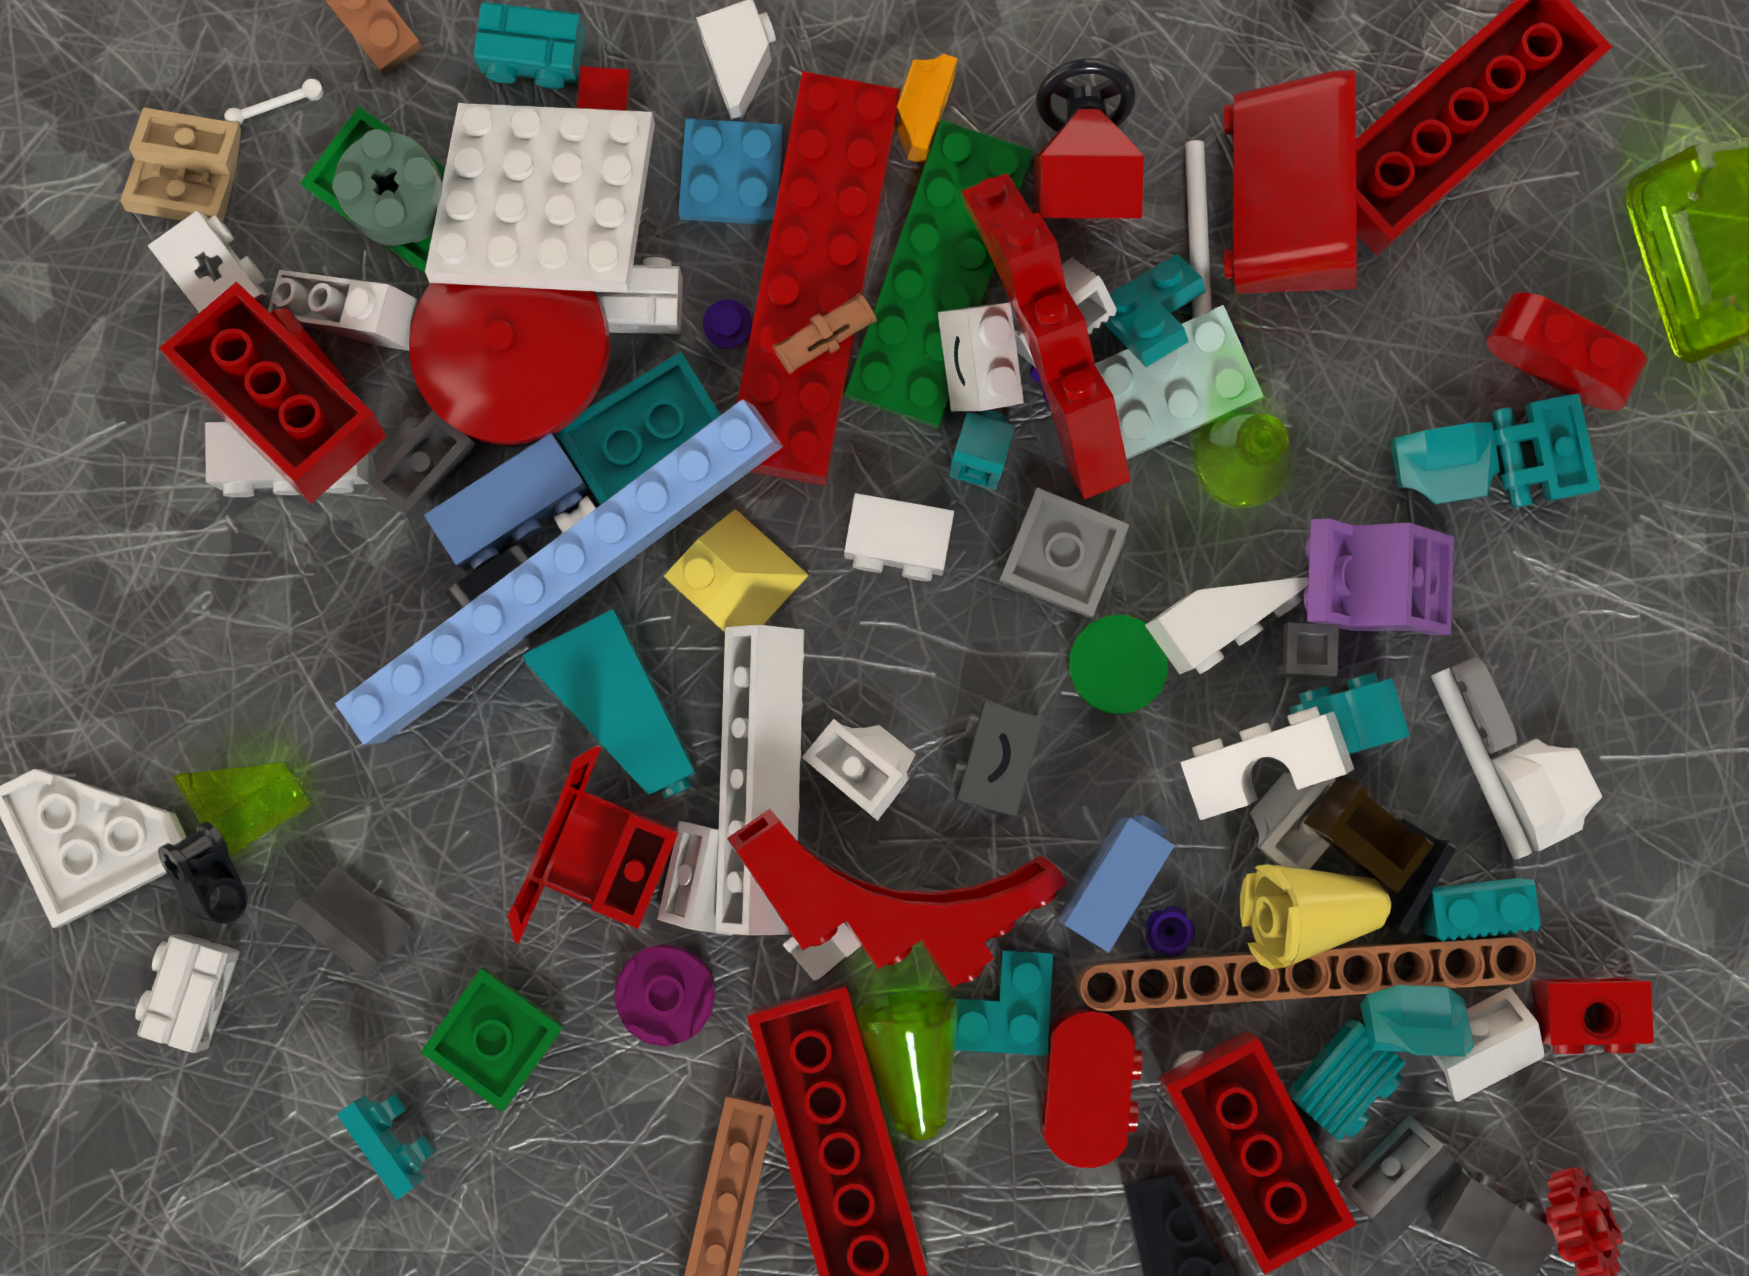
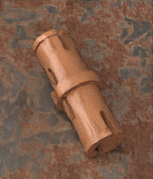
(824, 333)

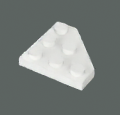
(83, 841)

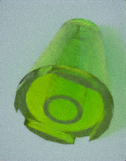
(1243, 458)
(912, 1057)

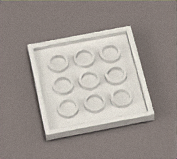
(541, 198)

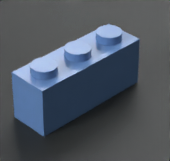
(508, 504)

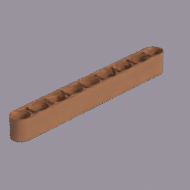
(1328, 978)

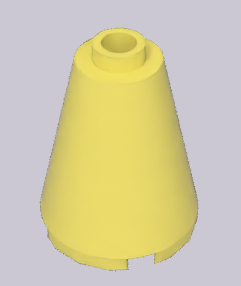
(1307, 911)

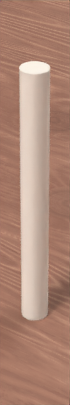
(1198, 221)
(1481, 764)

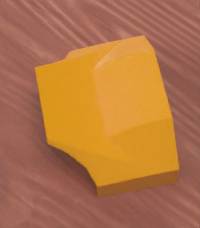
(924, 103)

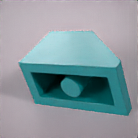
(982, 449)

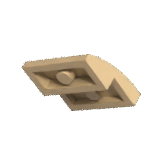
(181, 165)

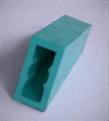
(613, 696)

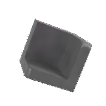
(1309, 651)

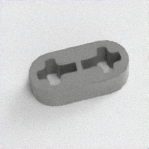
(1484, 704)

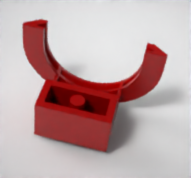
(595, 854)

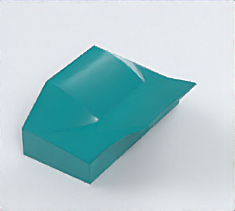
(1447, 461)
(1417, 1021)

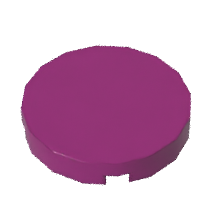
(665, 994)

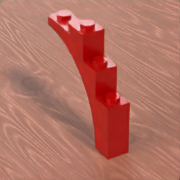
(1054, 331)
(886, 921)

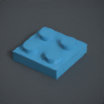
(730, 171)

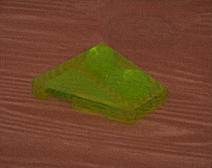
(245, 800)

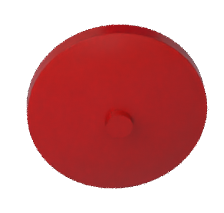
(508, 358)

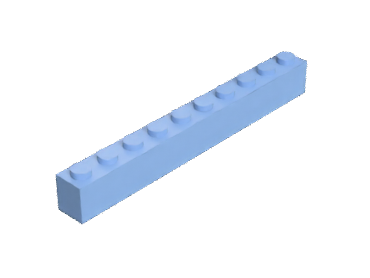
(559, 573)

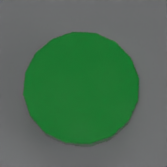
(1117, 665)

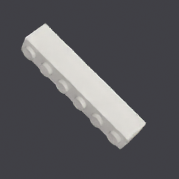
(757, 761)

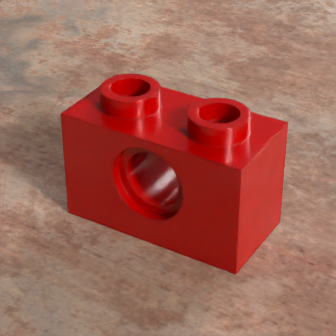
(1623, 1006)

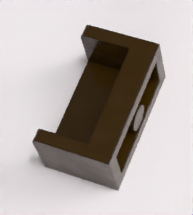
(1367, 834)

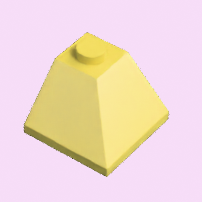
(736, 574)

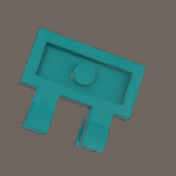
(393, 1162)

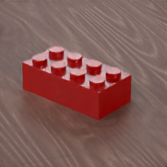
(273, 392)
(1256, 1151)

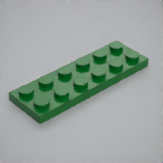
(933, 270)

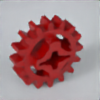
(1583, 1223)

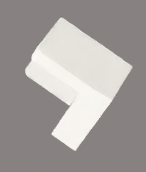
(822, 958)

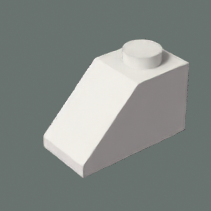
(738, 52)

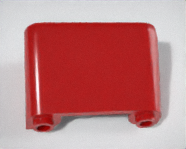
(1294, 185)

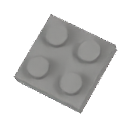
(1064, 553)

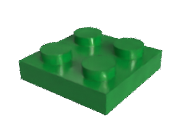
(492, 1039)

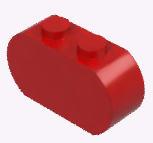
(1566, 351)
(1089, 1088)

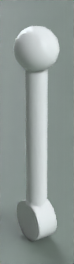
(311, 89)

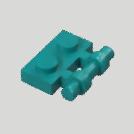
(1560, 449)

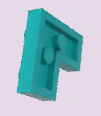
(1145, 308)
(1021, 1015)

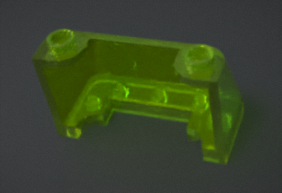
(1696, 245)

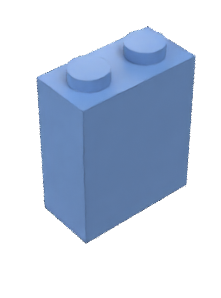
(1116, 880)

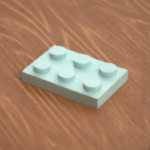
(1183, 388)

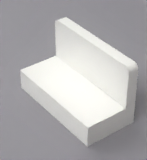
(692, 879)
(1504, 1042)

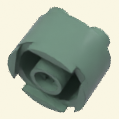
(367, 173)

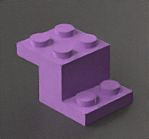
(1379, 577)

